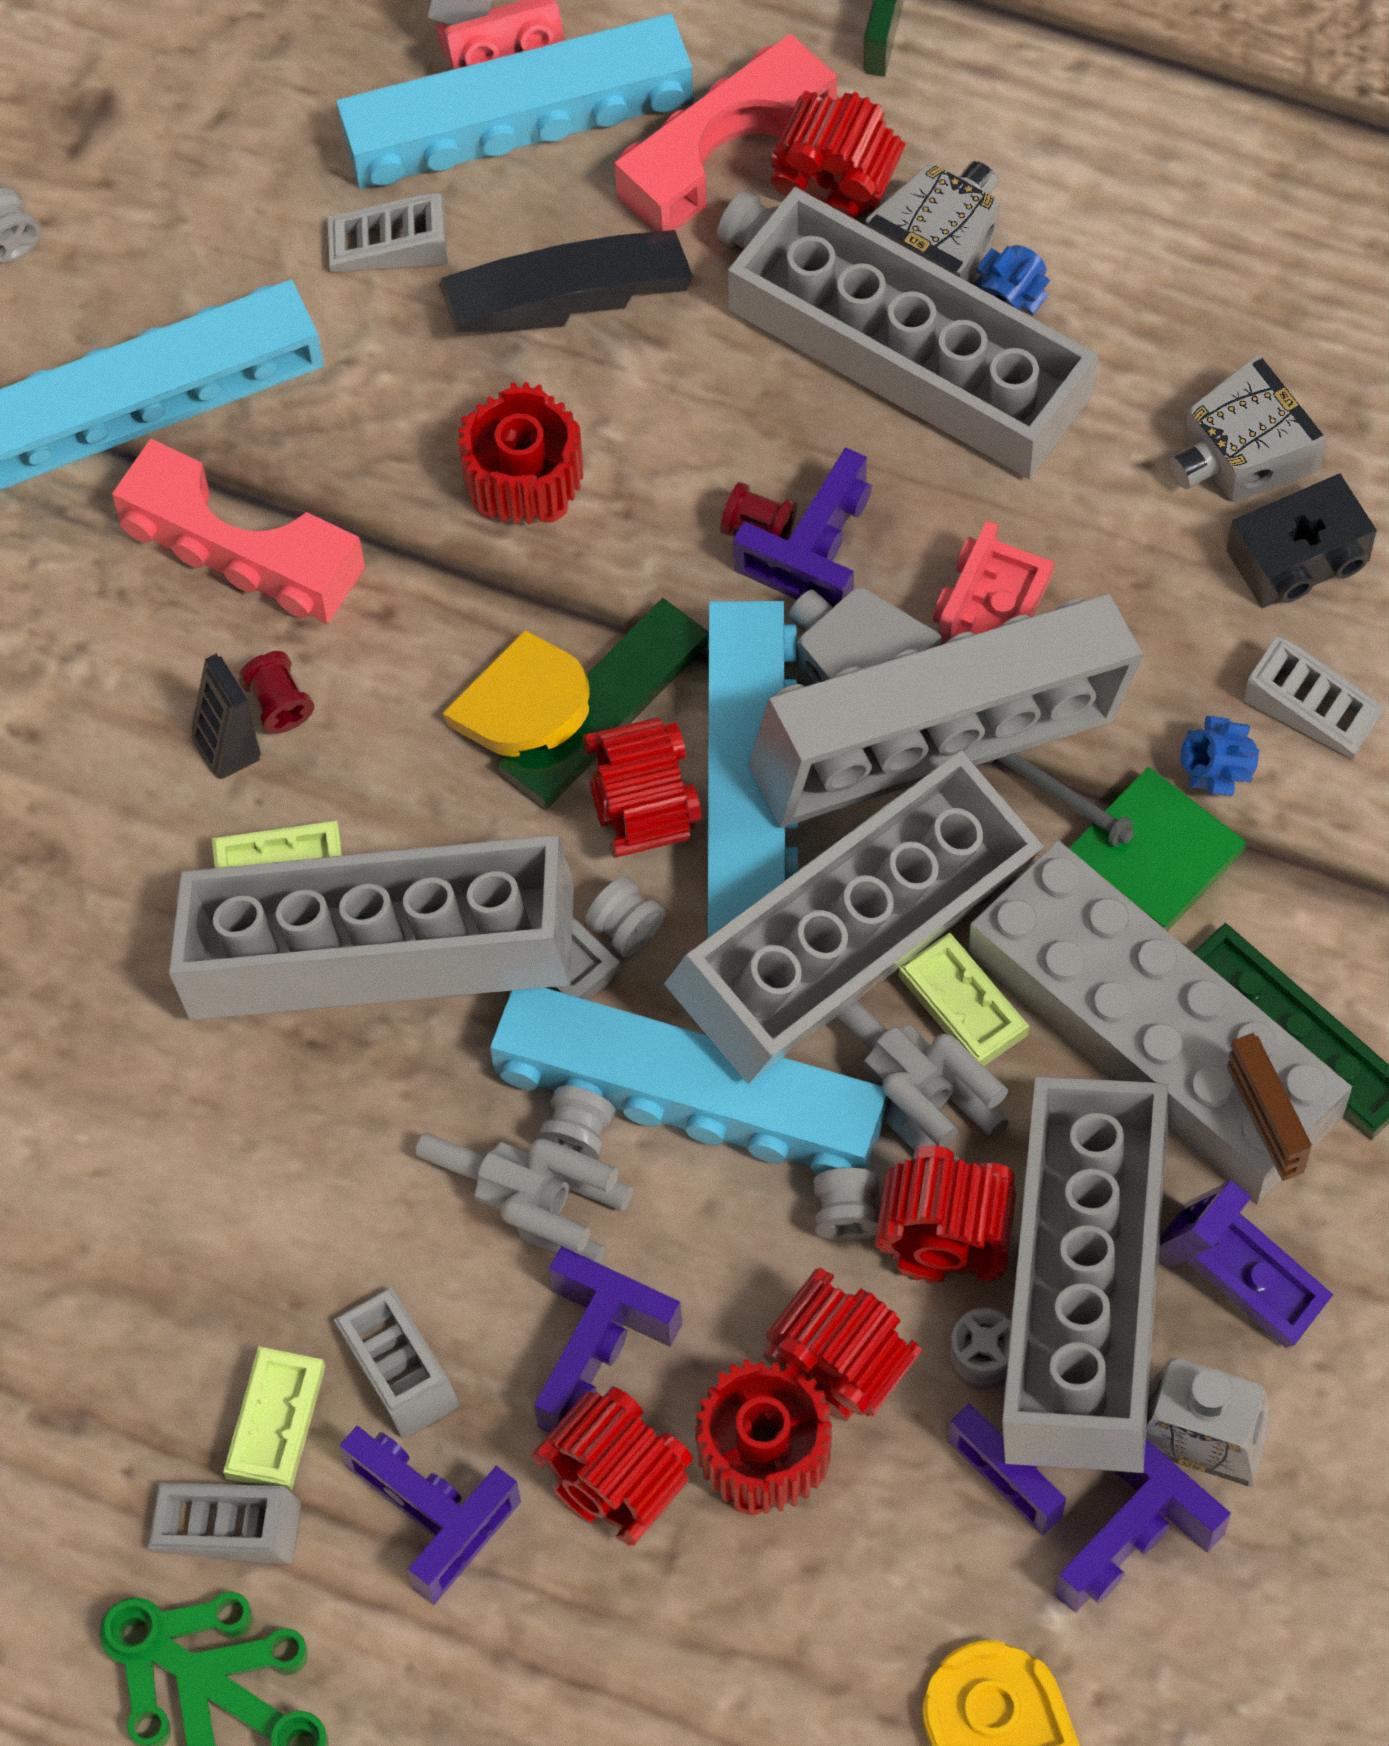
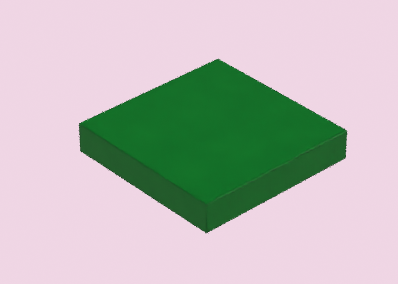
(1173, 852)

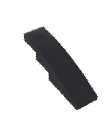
(552, 282)

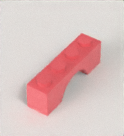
(665, 173)
(301, 564)

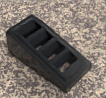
(223, 721)

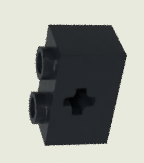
(1301, 541)

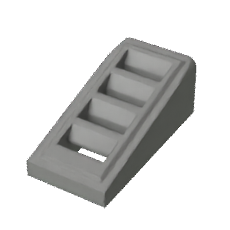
(409, 251)
(1305, 669)
(417, 1397)
(267, 1527)

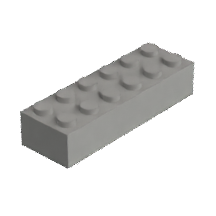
(912, 332)
(973, 694)
(852, 916)
(373, 928)
(1146, 1010)
(1087, 1275)

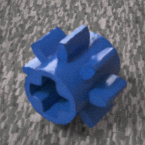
(1014, 277)
(1219, 755)

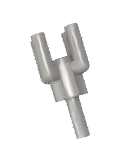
(923, 1079)
(534, 1188)

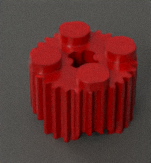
(837, 152)
(521, 456)
(642, 786)
(946, 1216)
(842, 1344)
(614, 1463)
(769, 1472)

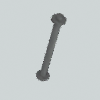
(1118, 830)

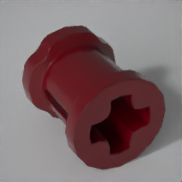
(758, 511)
(276, 692)

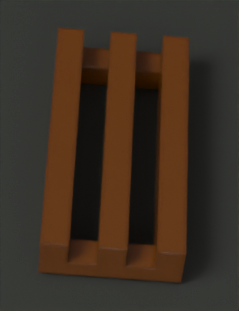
(1269, 1106)

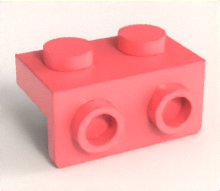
(501, 33)
(992, 587)

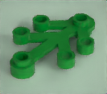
(203, 1674)

